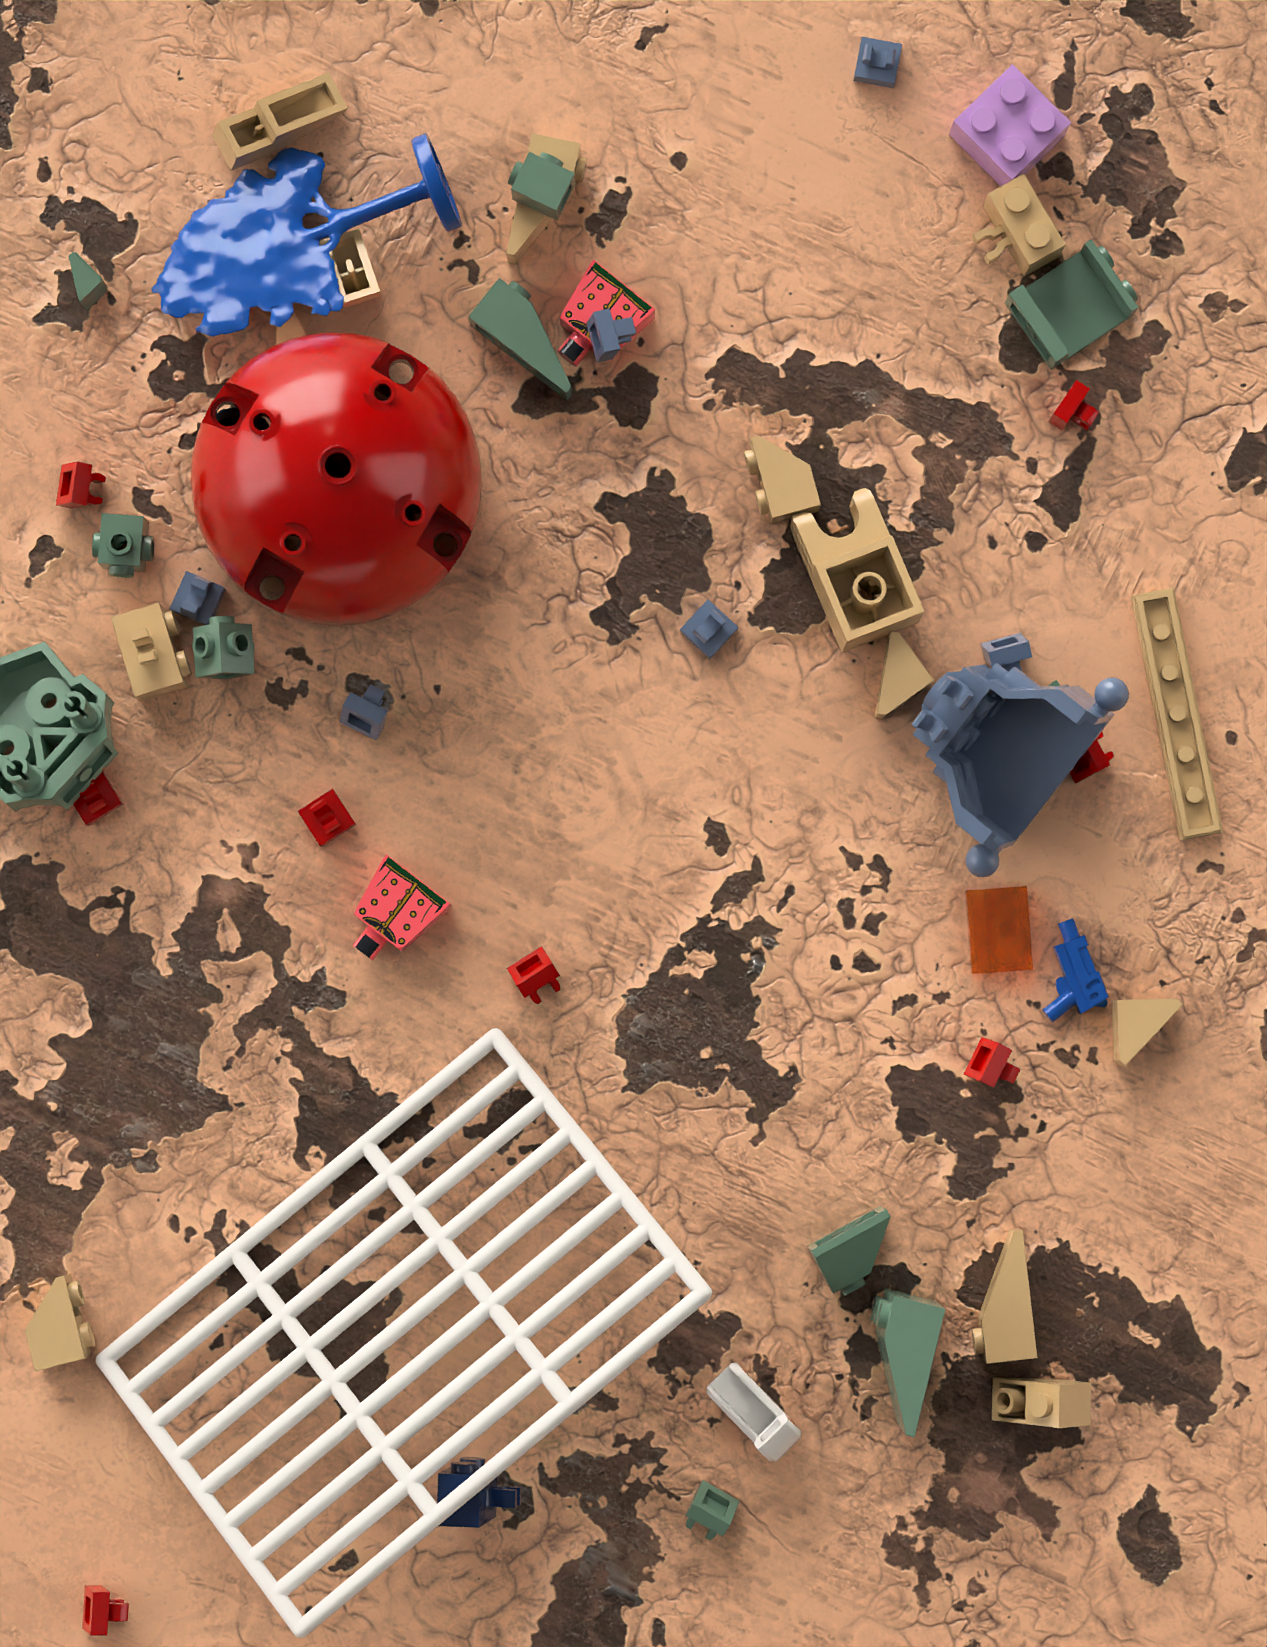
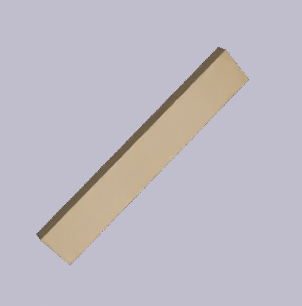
(1176, 714)

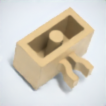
(1022, 226)
(150, 651)

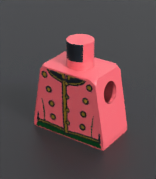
(594, 293)
(396, 909)

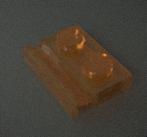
(998, 930)

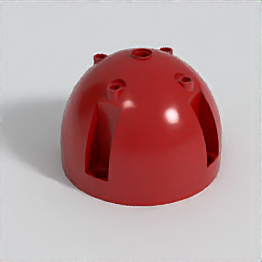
(271, 484)

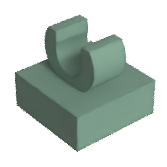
(711, 1509)

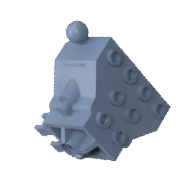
(1007, 747)

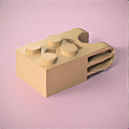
(853, 562)

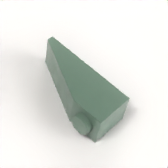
(515, 328)

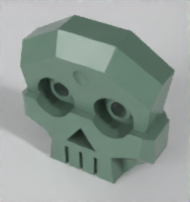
(53, 747)

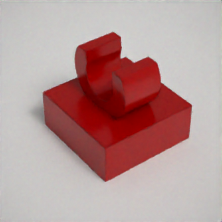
(1074, 409)
(74, 485)
(1091, 762)
(97, 800)
(326, 817)
(533, 973)
(991, 1064)
(100, 1609)

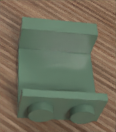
(1073, 304)

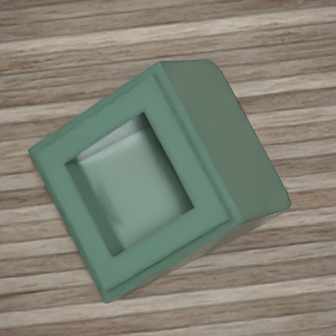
(88, 283)

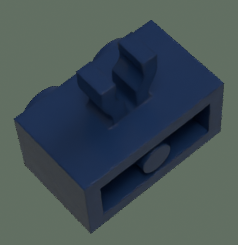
(483, 1505)

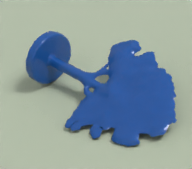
(259, 254)

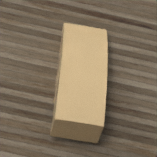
(278, 121)

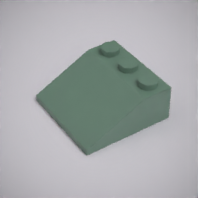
(907, 1342)

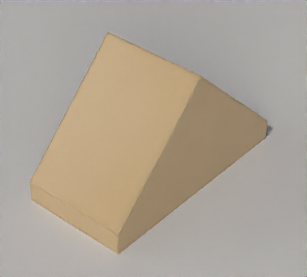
(353, 269)
(901, 676)
(1136, 1023)

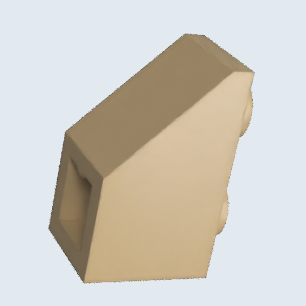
(784, 481)
(57, 1327)
(1041, 1402)

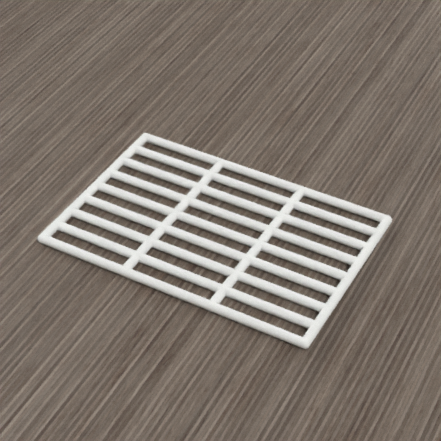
(334, 1381)

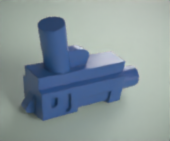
(1081, 981)

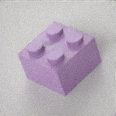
(1009, 127)

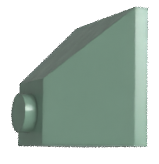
(850, 1251)

